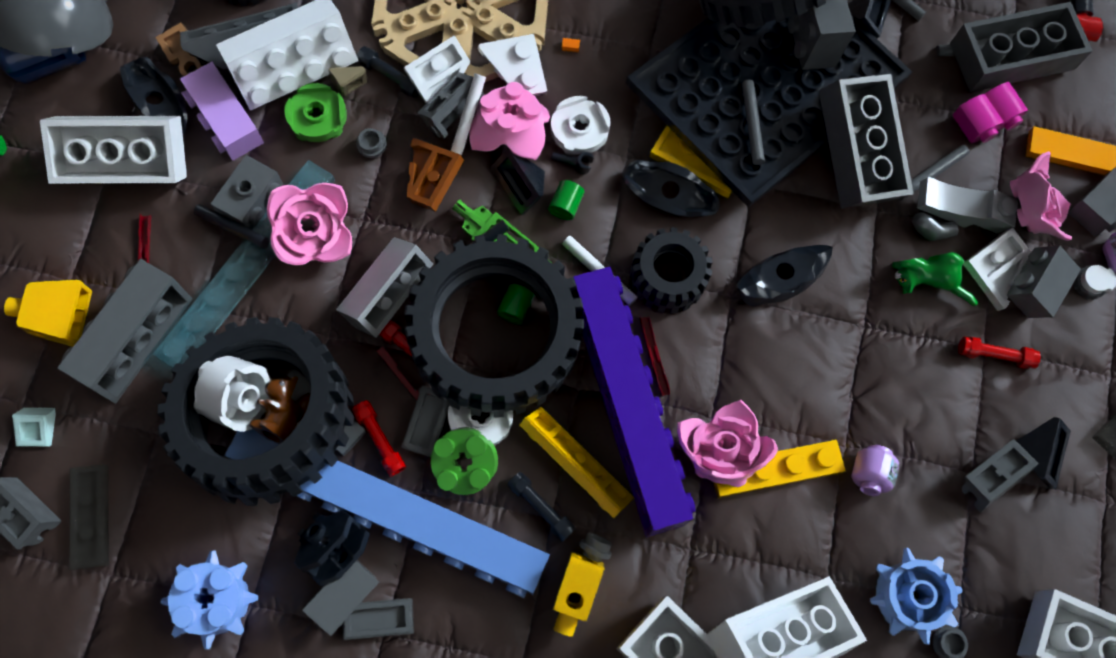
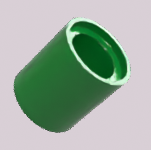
(566, 200)
(516, 304)

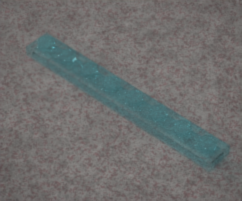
(229, 283)

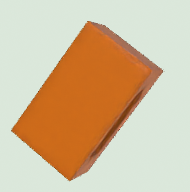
(570, 45)

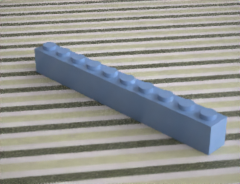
(415, 519)

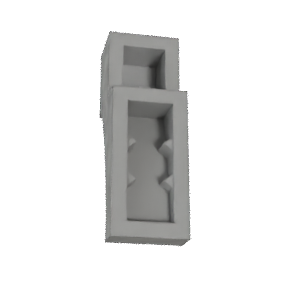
(968, 206)

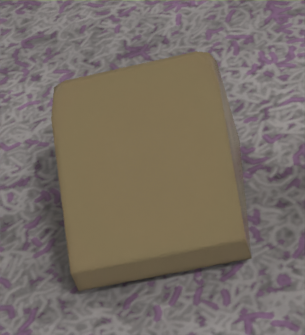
(347, 78)

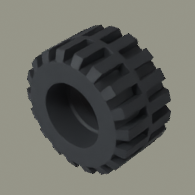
(673, 247)

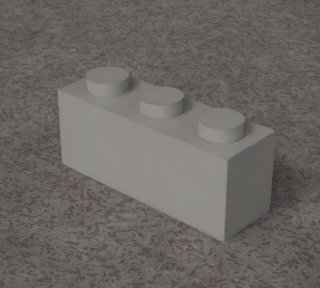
(384, 287)

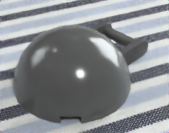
(44, 25)

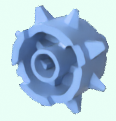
(935, 592)
(188, 597)

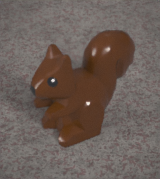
(282, 411)

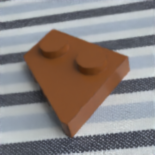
(431, 173)

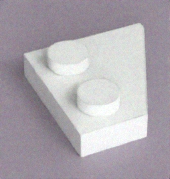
(437, 68)
(998, 266)

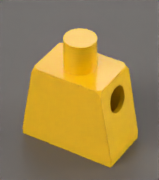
(52, 310)
(582, 577)

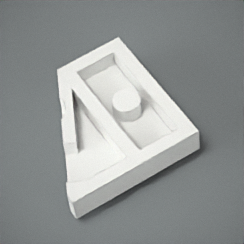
(517, 61)

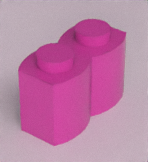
(990, 112)

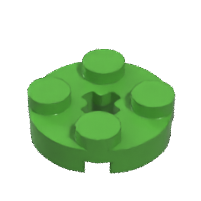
(321, 128)
(476, 447)

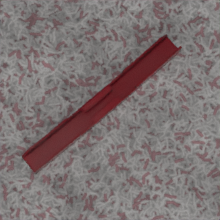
(144, 237)
(654, 356)
(392, 365)

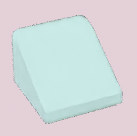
(34, 427)

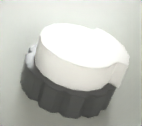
(1094, 281)

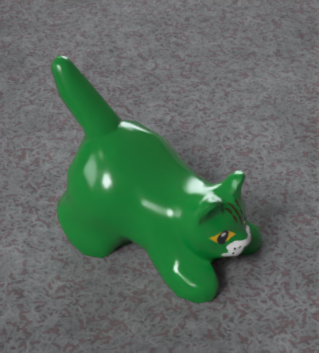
(938, 271)

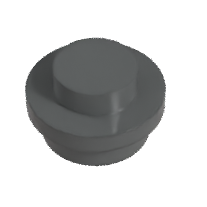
(371, 143)
(596, 547)
(950, 643)

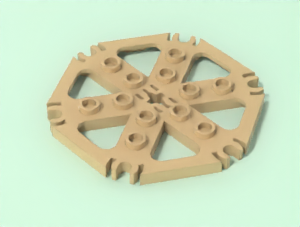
(440, 15)

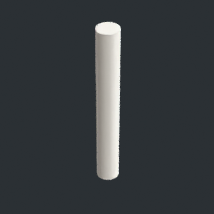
(468, 113)
(593, 264)

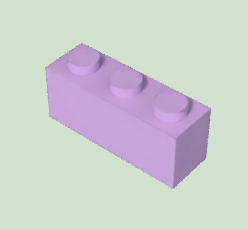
(220, 111)

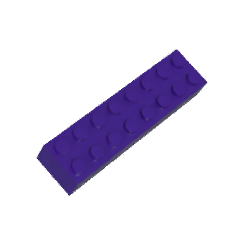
(631, 405)

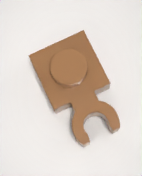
(172, 48)

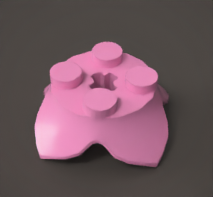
(509, 118)
(322, 204)
(1042, 206)
(727, 446)

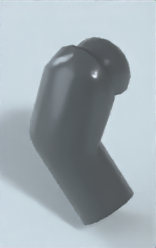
(931, 229)

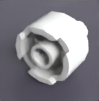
(230, 392)

